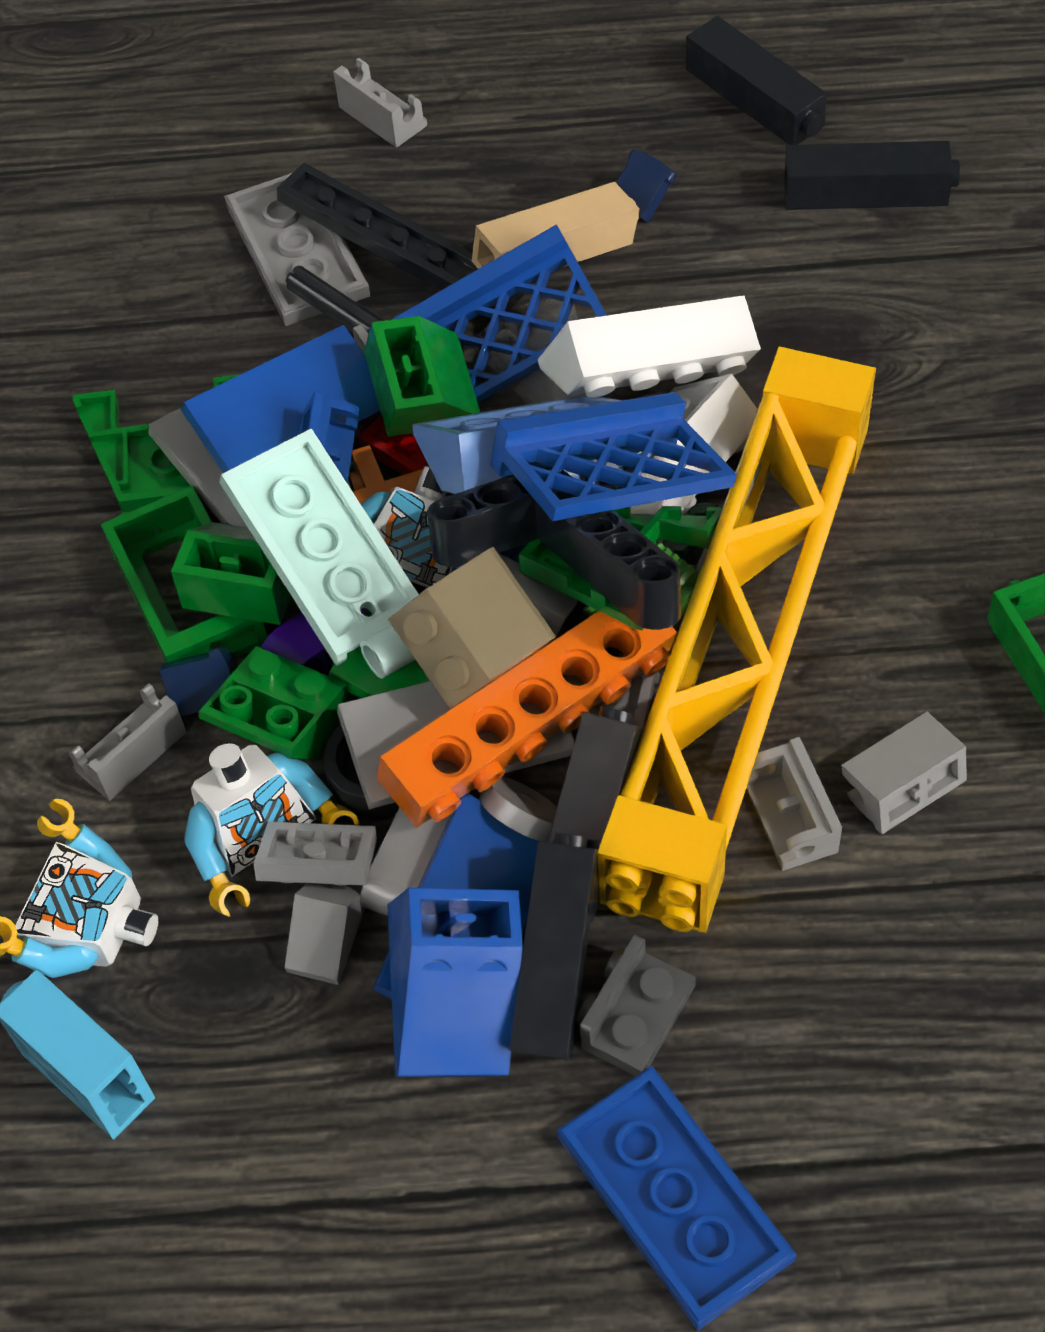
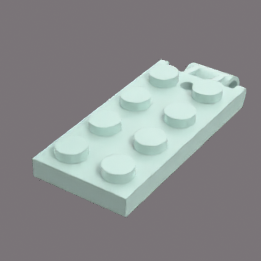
(324, 550)

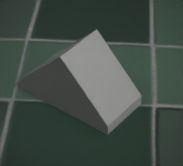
(323, 930)

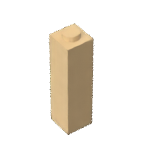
(589, 221)

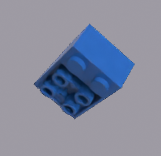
(454, 980)

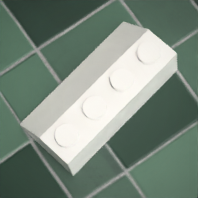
(651, 347)
(720, 415)

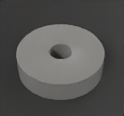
(520, 808)

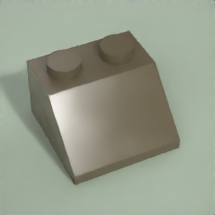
(471, 627)

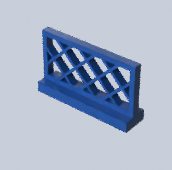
(493, 287)
(612, 435)

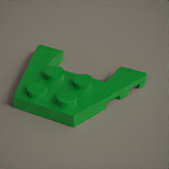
(128, 455)
(667, 524)

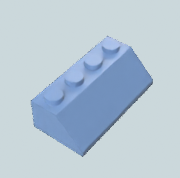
(462, 446)

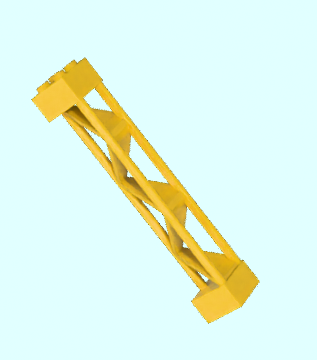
(674, 860)

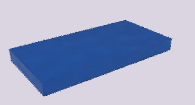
(268, 401)
(476, 854)
(676, 1197)

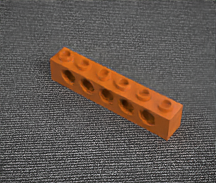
(428, 793)

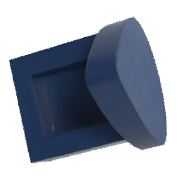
(646, 182)
(196, 678)

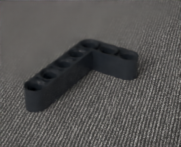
(596, 546)

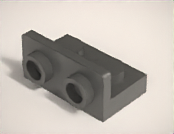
(633, 1008)

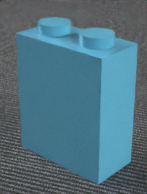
(75, 1053)

